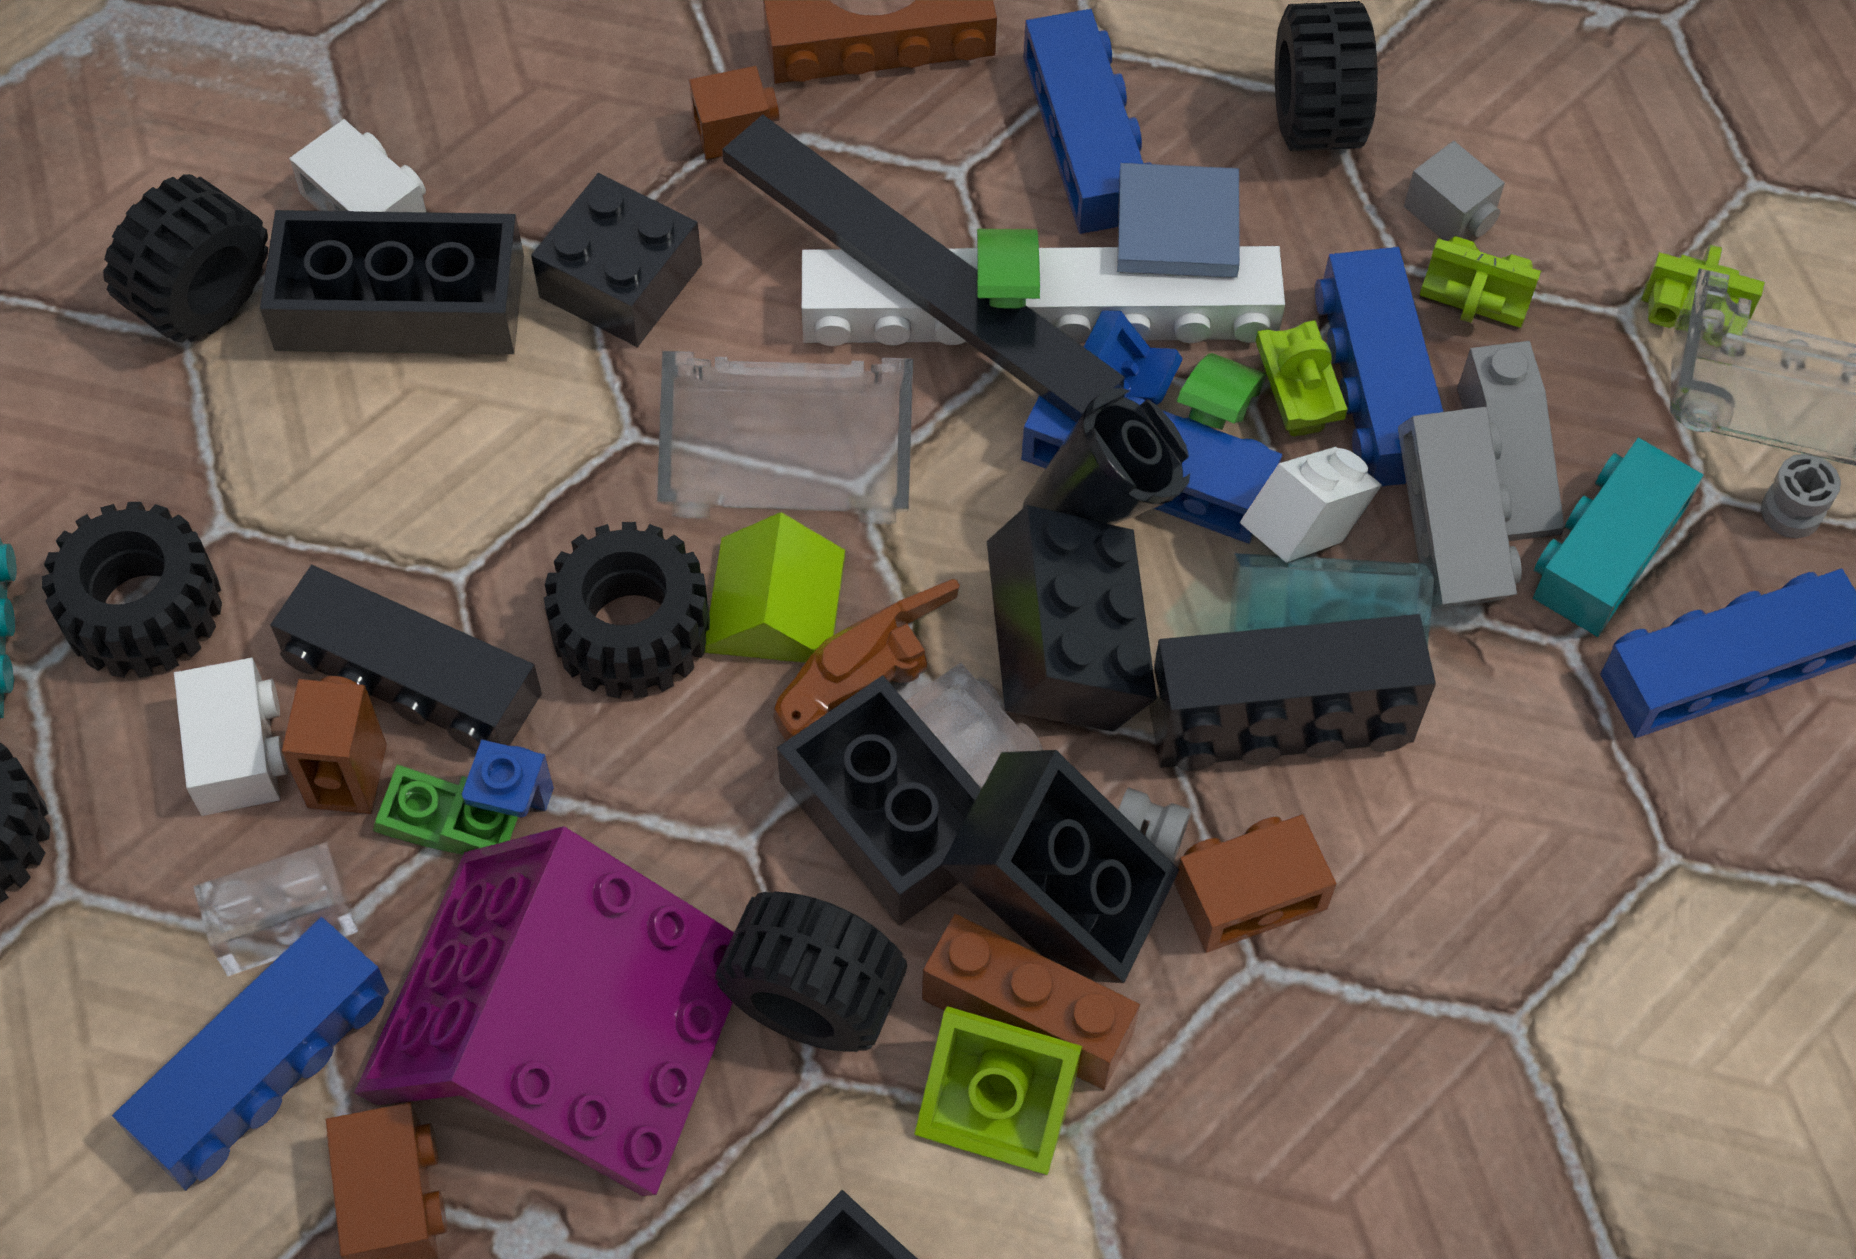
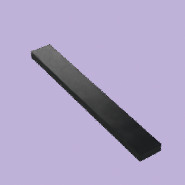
(918, 267)

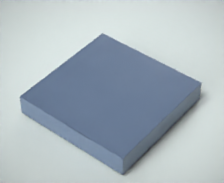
(1178, 220)

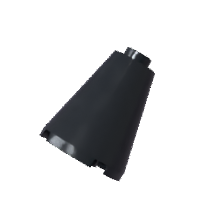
(1114, 462)

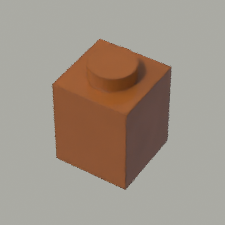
(728, 105)

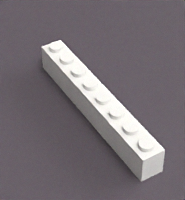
(854, 305)

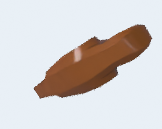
(858, 657)

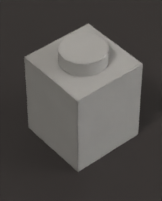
(1454, 194)

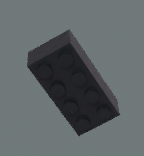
(393, 282)
(1290, 691)

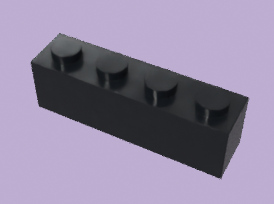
(406, 659)

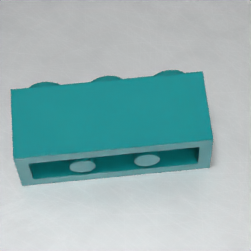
(1614, 535)

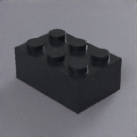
(1070, 619)
(881, 795)
(1061, 865)

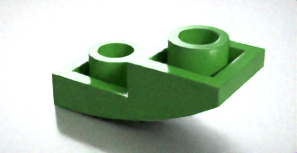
(1008, 266)
(1220, 390)
(435, 815)

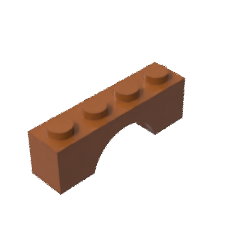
(826, 41)

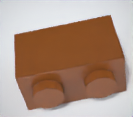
(334, 745)
(1254, 881)
(384, 1184)

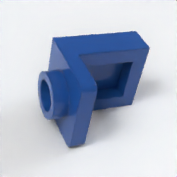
(1145, 369)
(508, 780)

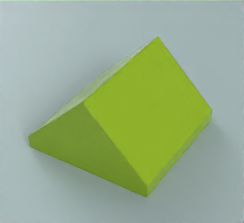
(774, 591)
(998, 1090)

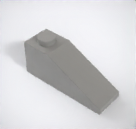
(1512, 389)

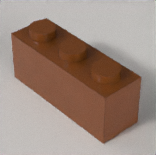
(1018, 987)

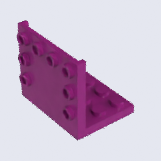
(561, 1004)

